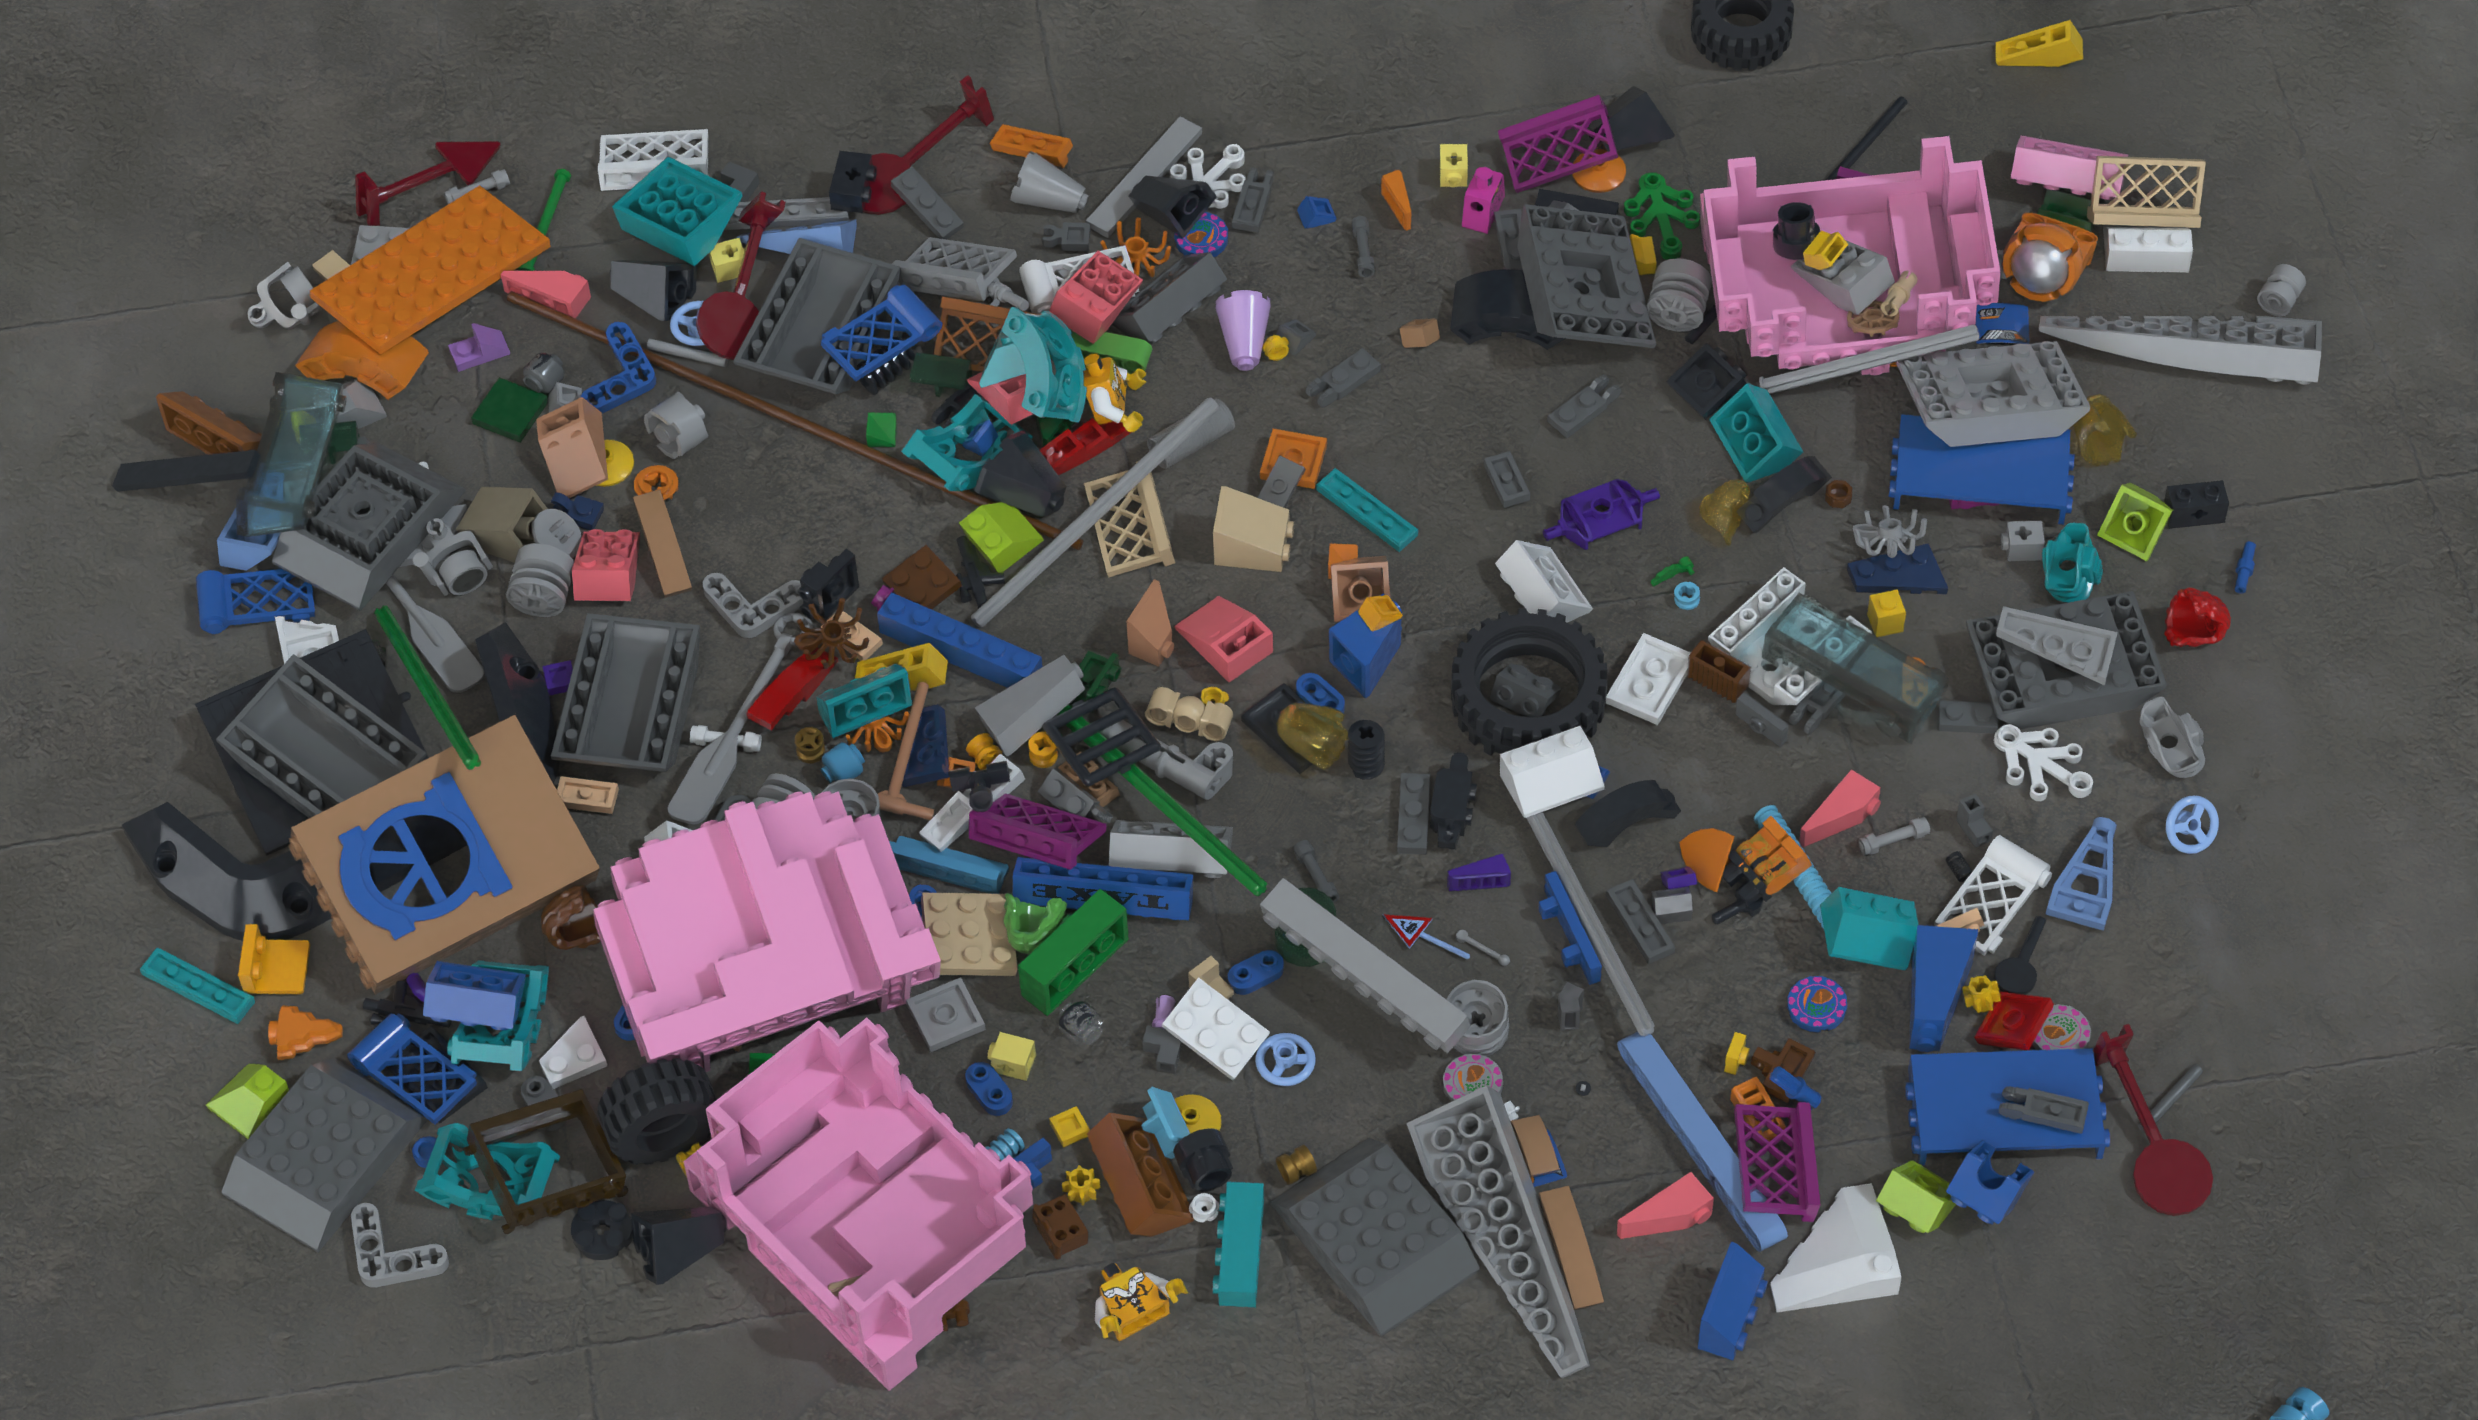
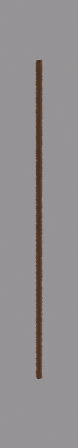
(776, 412)

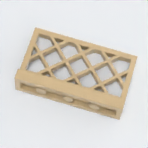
(2139, 213)
(1153, 520)

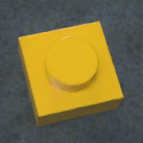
(1736, 1054)
(1069, 1126)

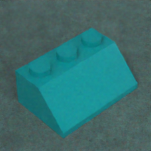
(1002, 363)
(1755, 433)
(865, 700)
(1869, 927)

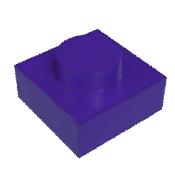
(558, 677)
(1678, 878)

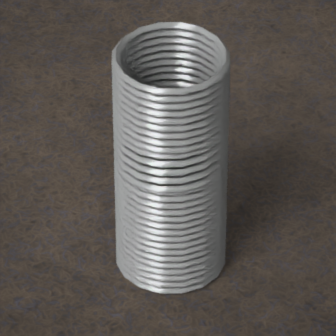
(1213, 428)

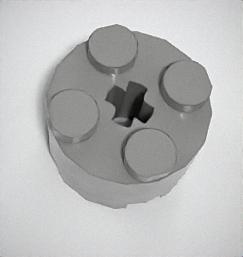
(676, 425)

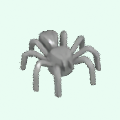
(1889, 533)

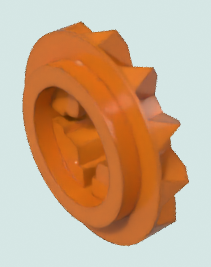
(650, 476)

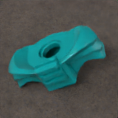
(2074, 545)

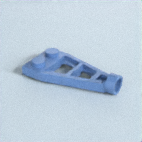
(2081, 906)

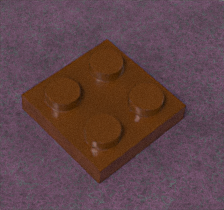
(923, 579)

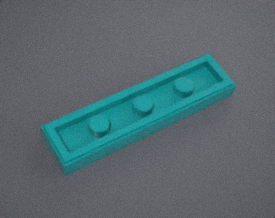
(1367, 509)
(197, 985)

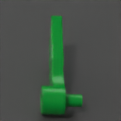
(1683, 565)

